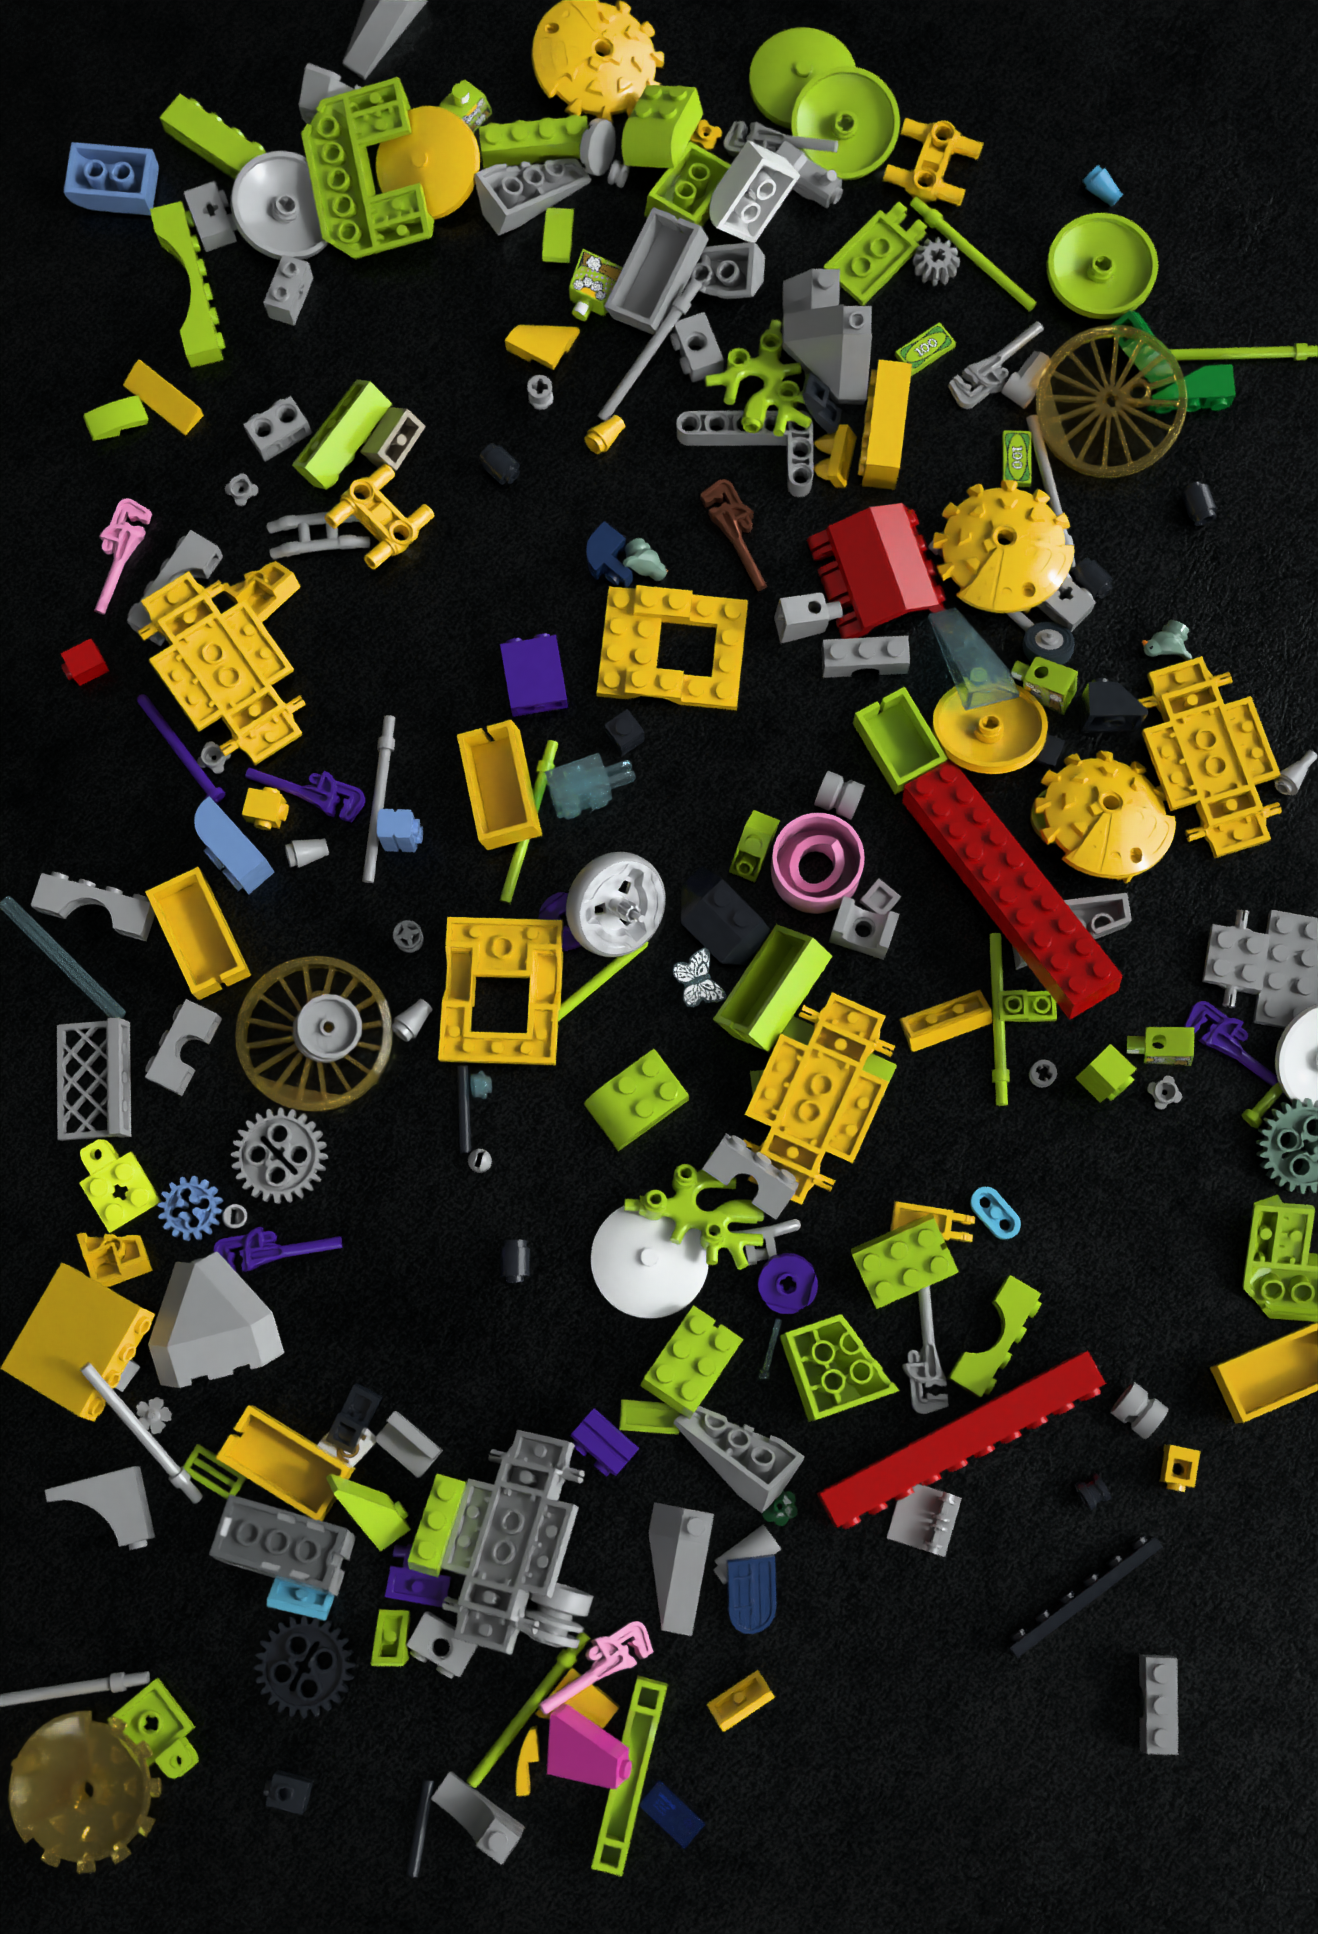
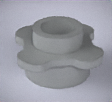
(238, 482)
(209, 750)
(1167, 1084)

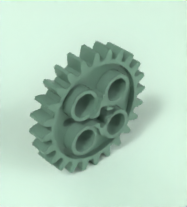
(1293, 1121)

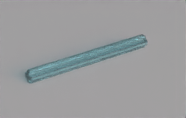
(61, 958)

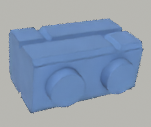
(398, 830)

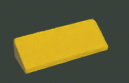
(163, 397)
(946, 1020)

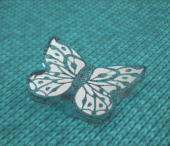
(697, 980)

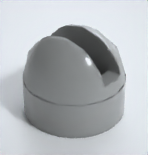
(485, 1162)
(240, 1216)

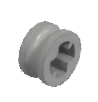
(618, 174)
(1052, 1071)

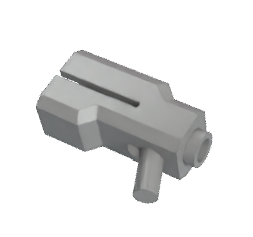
(814, 181)

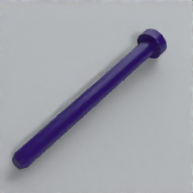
(216, 794)

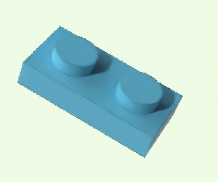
(299, 1599)

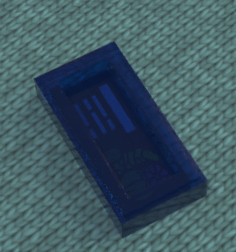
(671, 1814)

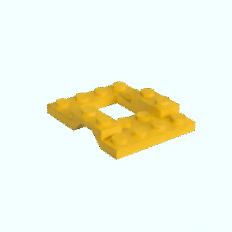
(633, 640)
(506, 951)

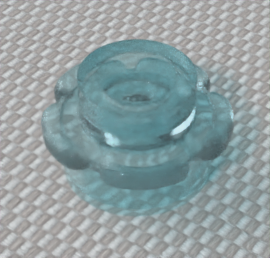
(480, 1085)

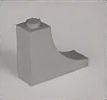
(118, 1498)
(487, 1823)

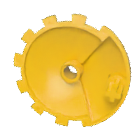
(570, 67)
(1000, 575)
(1103, 840)

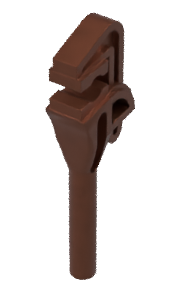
(733, 519)

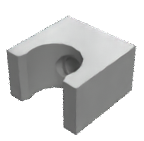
(880, 928)

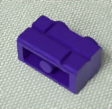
(604, 1443)

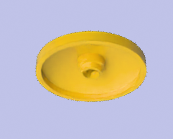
(437, 155)
(991, 736)

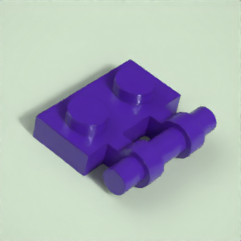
(414, 1585)

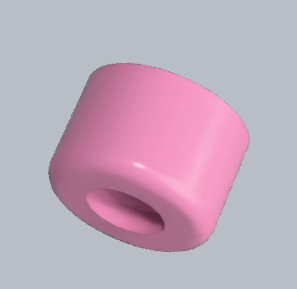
(821, 834)

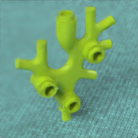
(776, 392)
(688, 1215)

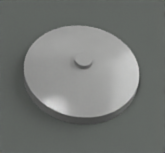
(277, 206)

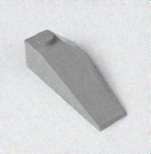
(318, 85)
(746, 1460)

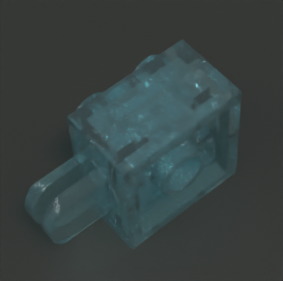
(585, 784)

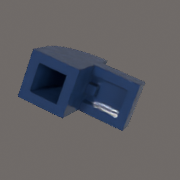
(602, 555)

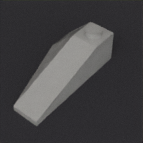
(376, 32)
(521, 192)
(730, 270)
(811, 290)
(679, 1554)

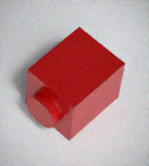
(84, 662)

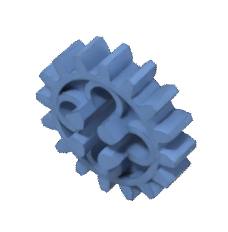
(182, 1223)

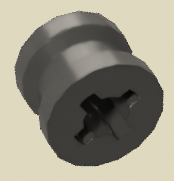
(406, 931)

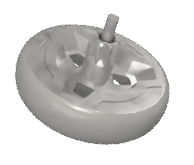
(639, 906)

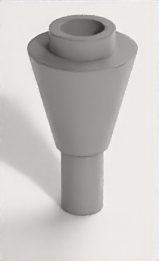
(1292, 776)

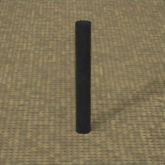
(463, 1110)
(420, 1828)

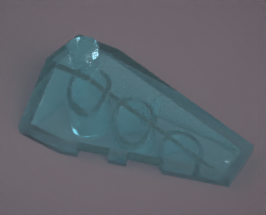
(973, 665)

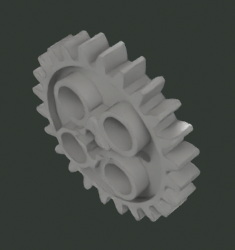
(298, 1137)

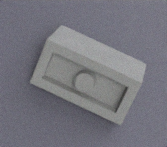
(408, 1444)

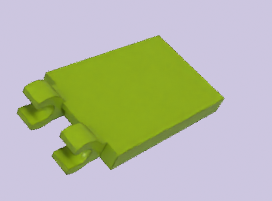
(876, 253)

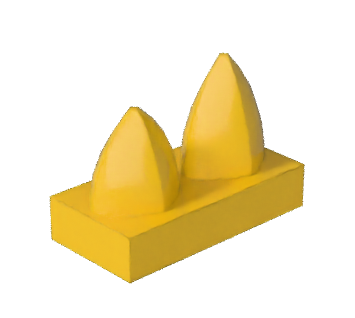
(841, 447)

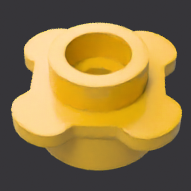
(709, 141)

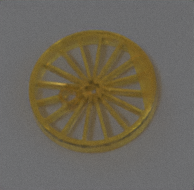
(1050, 422)
(296, 1097)

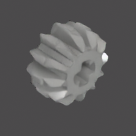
(936, 261)

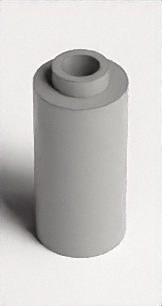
(755, 1544)

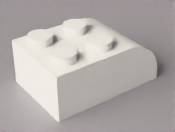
(751, 192)

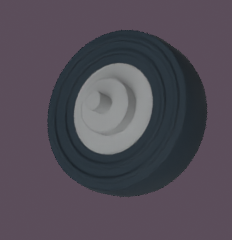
(1049, 642)

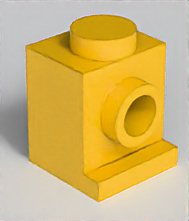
(1189, 1462)

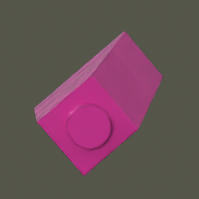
(585, 1751)

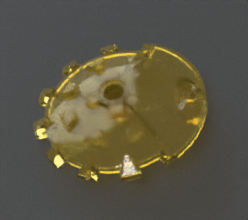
(51, 1797)

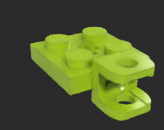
(169, 1738)

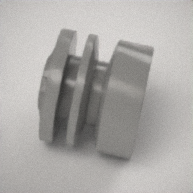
(556, 1615)

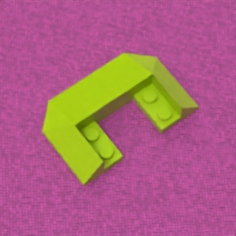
(342, 177)
(1278, 1261)

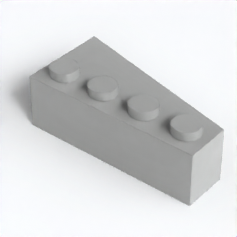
(1097, 914)

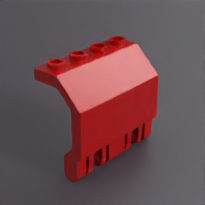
(876, 568)

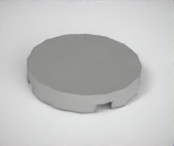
(598, 146)

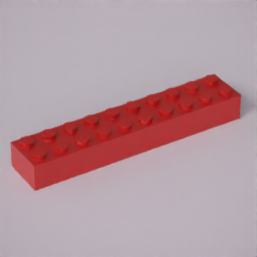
(1012, 889)
(961, 1438)

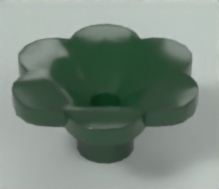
(788, 1509)

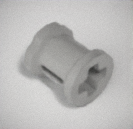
(537, 384)

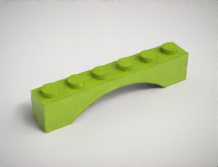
(198, 331)
(624, 1801)

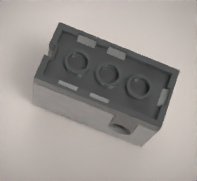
(282, 1545)

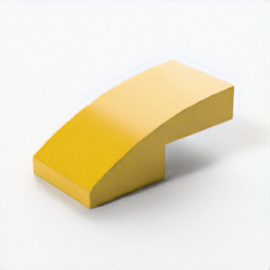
(529, 1753)

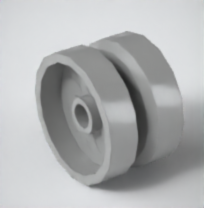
(326, 1011)

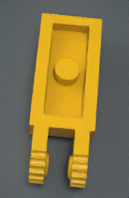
(905, 1213)

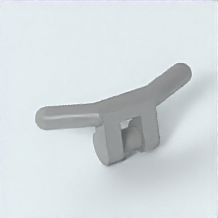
(769, 1232)

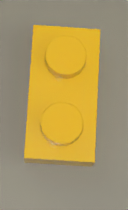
(740, 1700)

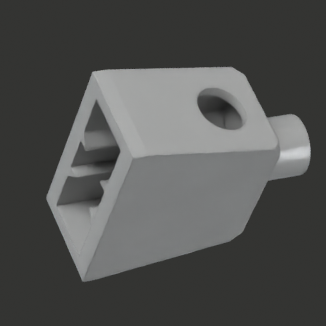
(804, 616)

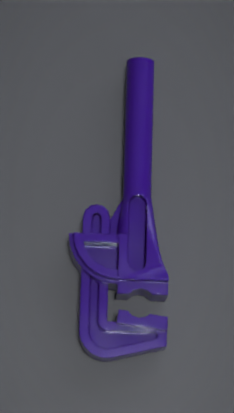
(322, 792)
(1225, 1037)
(260, 1249)

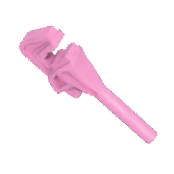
(121, 541)
(608, 1657)

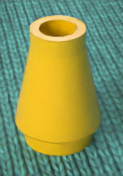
(604, 434)

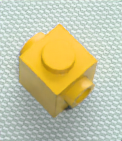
(265, 808)

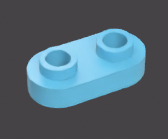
(997, 1211)

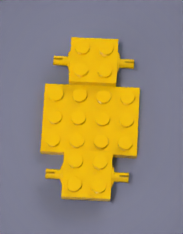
(222, 667)
(1210, 756)
(819, 1093)

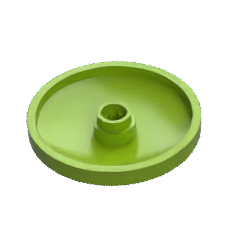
(787, 65)
(852, 109)
(1102, 265)

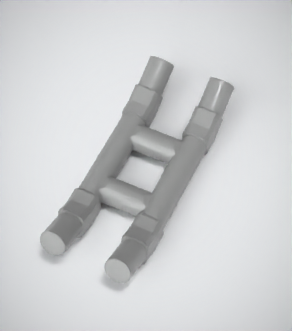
(307, 545)

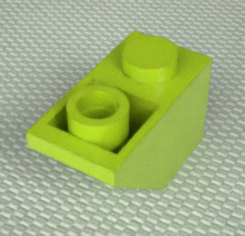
(754, 845)

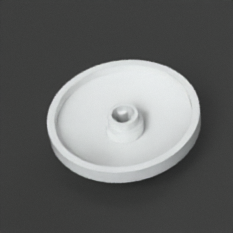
(1298, 1057)
(643, 1269)

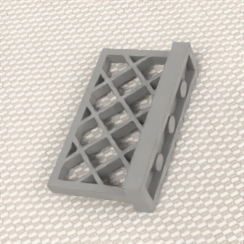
(117, 1073)

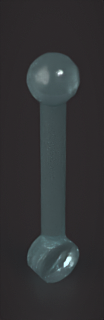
(764, 1373)

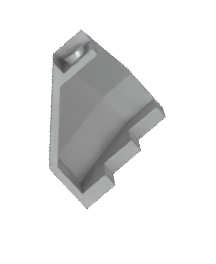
(833, 347)
(210, 1324)

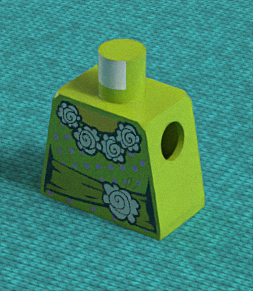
(467, 104)
(592, 284)
(1048, 682)
(1177, 1044)

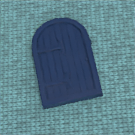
(751, 1592)

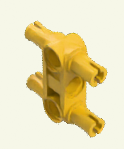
(933, 161)
(379, 516)

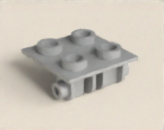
(925, 1519)

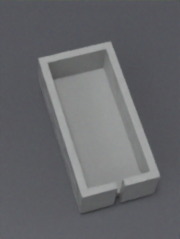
(656, 271)

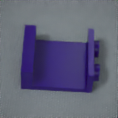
(534, 675)

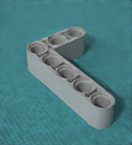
(732, 436)

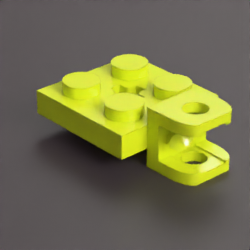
(108, 1173)

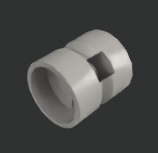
(839, 795)
(1140, 1411)

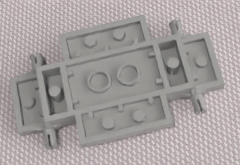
(1272, 965)
(510, 1540)

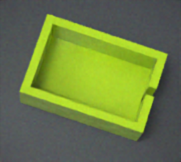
(899, 739)
(904, 1261)
(691, 1362)

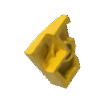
(541, 343)
(264, 589)
(114, 1258)
(589, 1702)

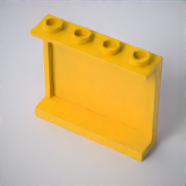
(74, 1326)

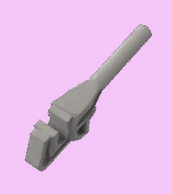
(771, 139)
(986, 375)
(925, 1367)

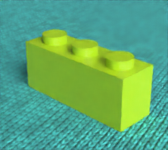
(1107, 1074)
(436, 1525)

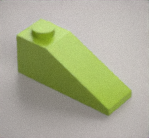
(372, 1510)

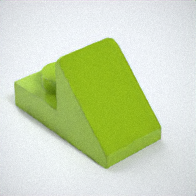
(391, 1638)

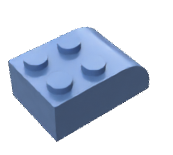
(111, 178)
(230, 848)

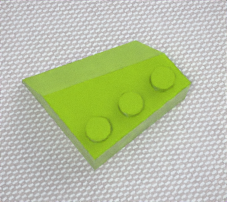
(833, 1368)

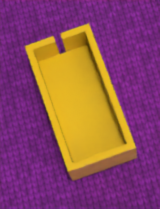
(884, 424)
(499, 785)
(198, 933)
(1270, 1374)
(283, 1462)

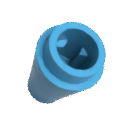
(1102, 186)

